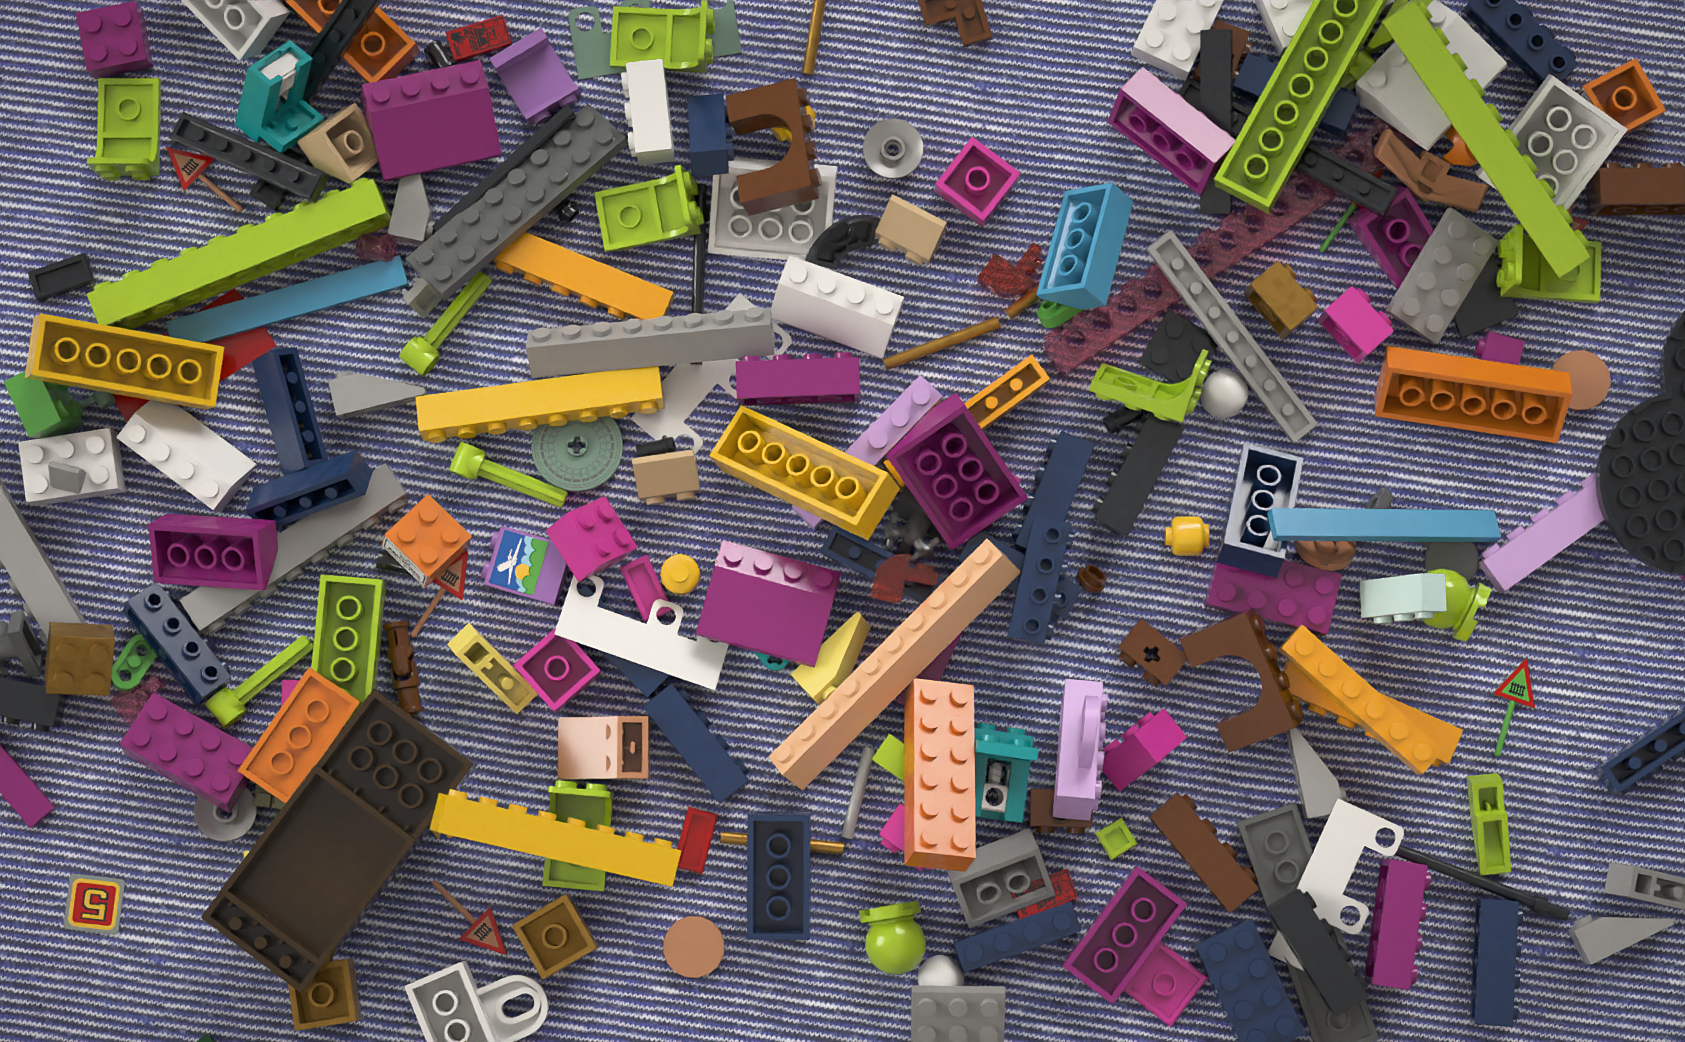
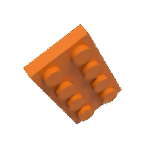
(299, 735)

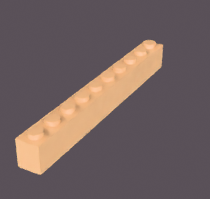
(894, 664)

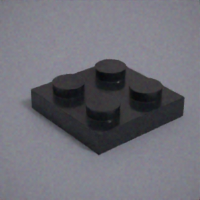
(1176, 348)

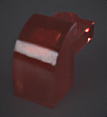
(1009, 280)
(893, 574)

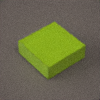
(1116, 839)

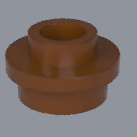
(1091, 579)

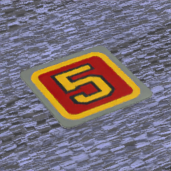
(94, 904)

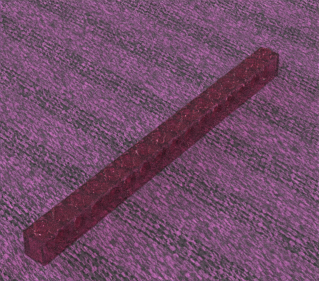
(1271, 226)

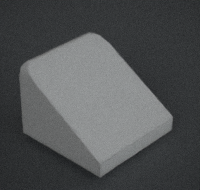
(66, 477)

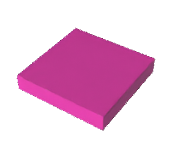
(1165, 984)

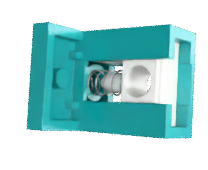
(273, 99)
(1017, 752)

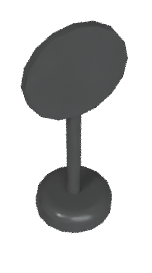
(1439, 555)

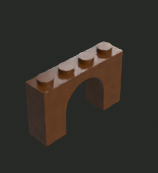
(795, 176)
(1245, 637)

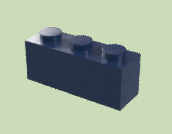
(709, 135)

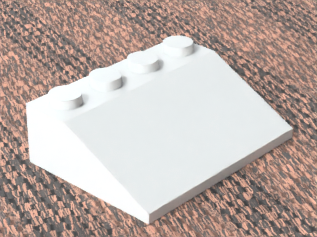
(1400, 97)
(1563, 139)
(769, 233)

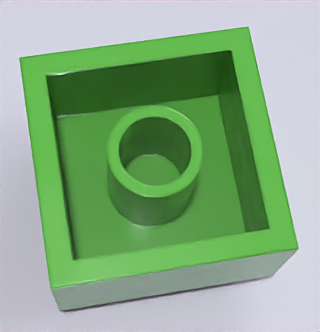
(44, 406)

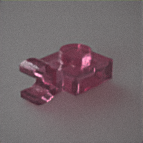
(132, 702)

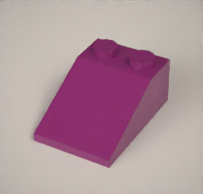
(1395, 238)

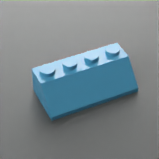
(1085, 246)

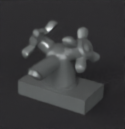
(914, 529)
(20, 642)

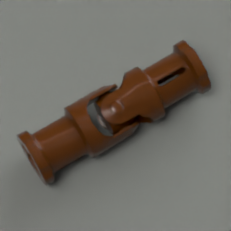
(402, 656)

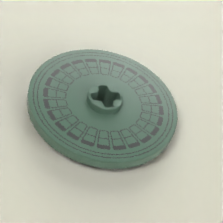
(578, 471)

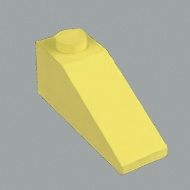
(834, 660)
(492, 668)

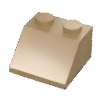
(341, 145)
(910, 231)
(666, 477)

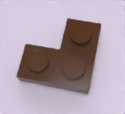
(968, 16)

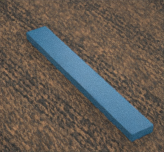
(290, 302)
(1383, 525)

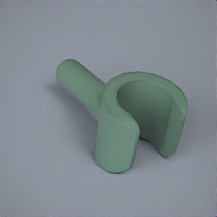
(103, 400)

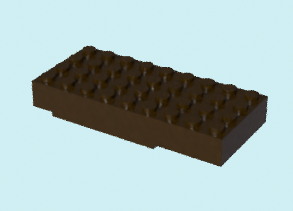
(337, 841)

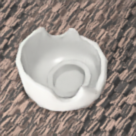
(1224, 393)
(940, 971)

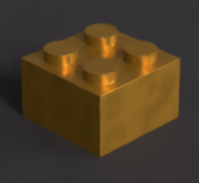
(1281, 299)
(79, 658)
(555, 936)
(330, 998)

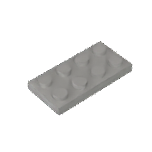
(1442, 276)

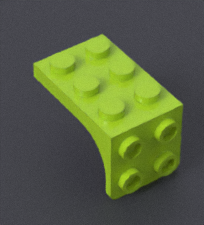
(672, 35)
(128, 128)
(649, 211)
(1530, 276)
(1140, 393)
(589, 805)

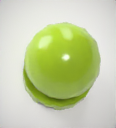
(1460, 605)
(894, 939)

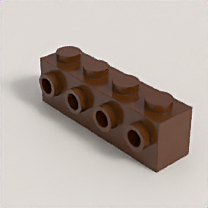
(1203, 852)

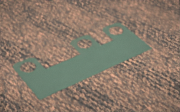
(594, 47)

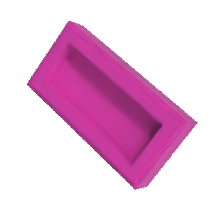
(644, 586)

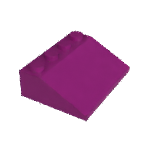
(431, 120)
(955, 472)
(768, 603)

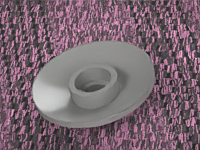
(893, 133)
(217, 828)

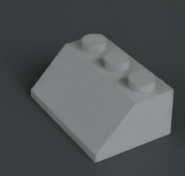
(995, 872)

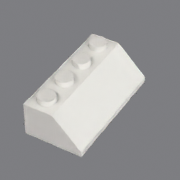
(836, 307)
(187, 452)

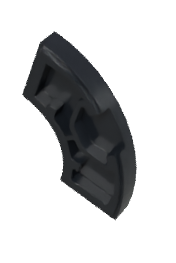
(842, 238)

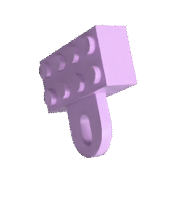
(1080, 750)

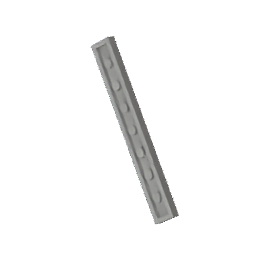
(1231, 336)

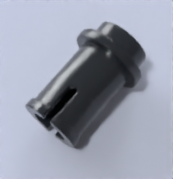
(439, 55)
(566, 210)
(1119, 419)
(656, 447)
(386, 561)

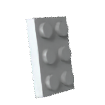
(957, 1013)

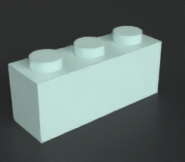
(1403, 597)

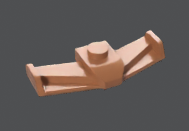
(1427, 175)

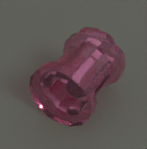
(376, 247)

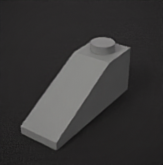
(412, 212)
(364, 394)
(1315, 782)
(1645, 885)
(1604, 936)

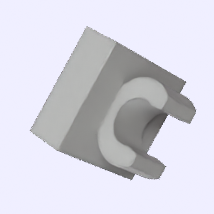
(421, 297)

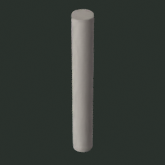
(857, 793)

